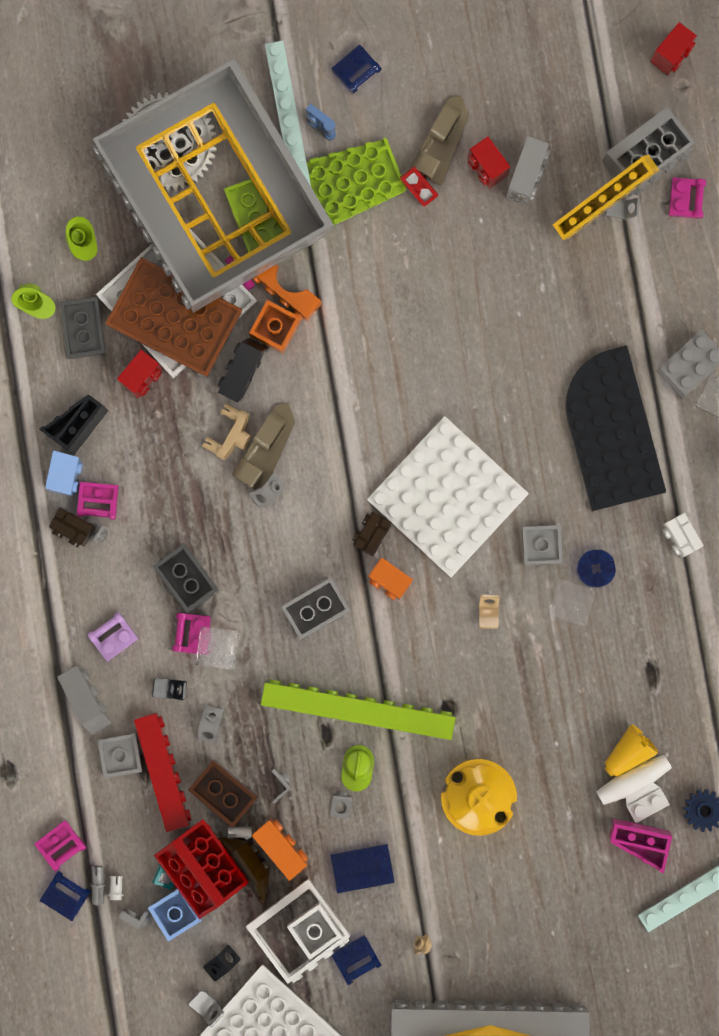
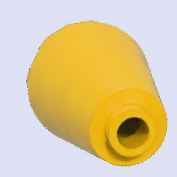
(630, 752)

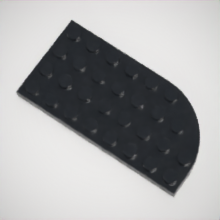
(612, 432)

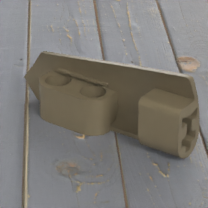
(442, 141)
(266, 448)

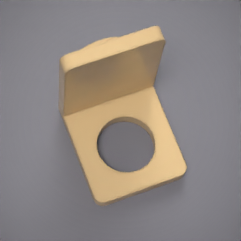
(489, 612)

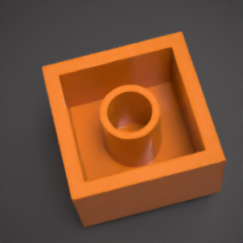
(275, 327)
(389, 579)

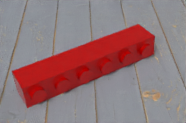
(162, 773)

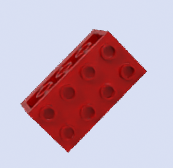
(201, 869)

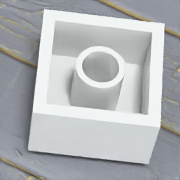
(314, 930)

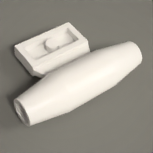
(638, 788)

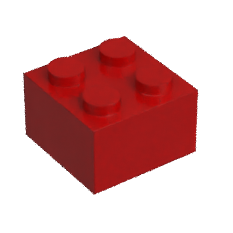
(674, 49)
(488, 162)
(140, 374)

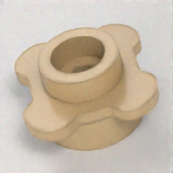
(422, 944)

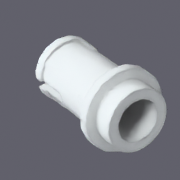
(240, 832)
(116, 889)

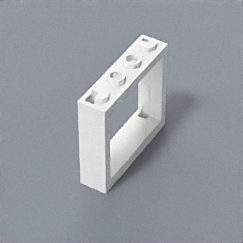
(275, 908)

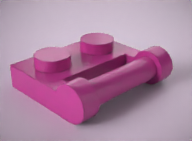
(681, 197)
(97, 494)
(197, 622)
(57, 839)

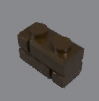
(71, 527)
(372, 534)

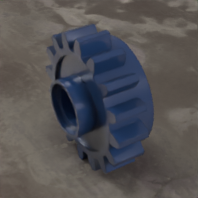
(693, 810)

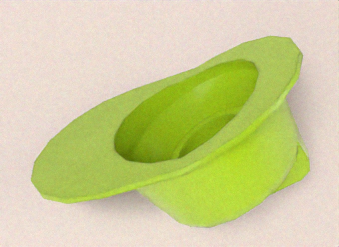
(81, 238)
(33, 301)
(357, 768)

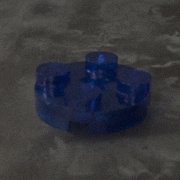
(585, 570)

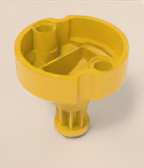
(478, 797)

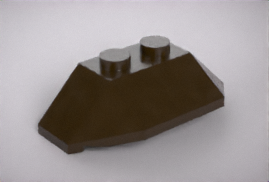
(249, 863)

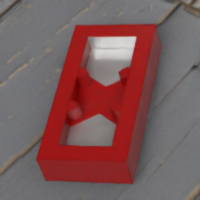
(419, 186)

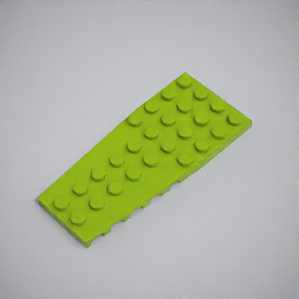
(341, 181)

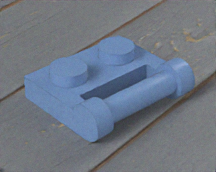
(319, 120)

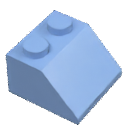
(63, 474)

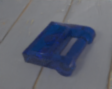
(352, 64)
(61, 901)
(352, 954)

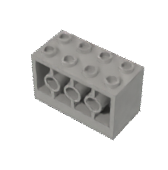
(660, 138)

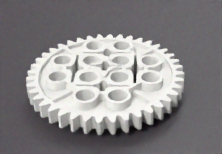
(169, 179)

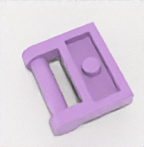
(117, 641)

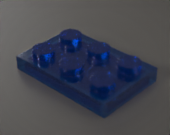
(362, 868)

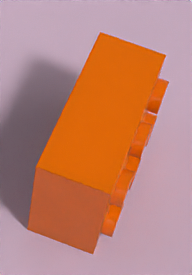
(281, 848)

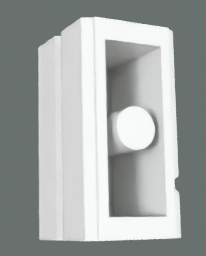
(682, 535)

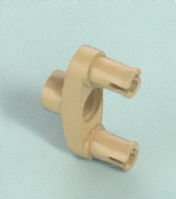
(236, 437)

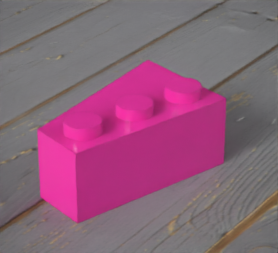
(642, 841)

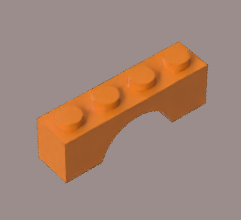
(303, 302)

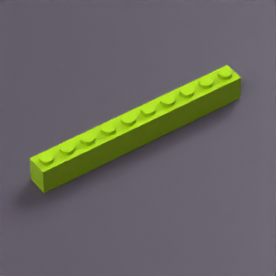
(357, 710)

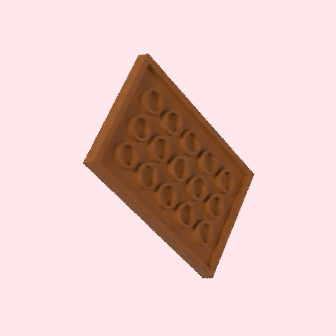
(157, 318)

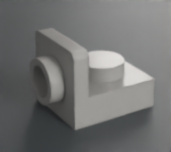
(131, 918)

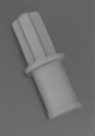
(97, 885)

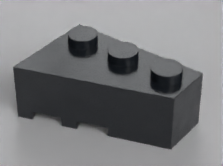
(241, 369)
(76, 424)

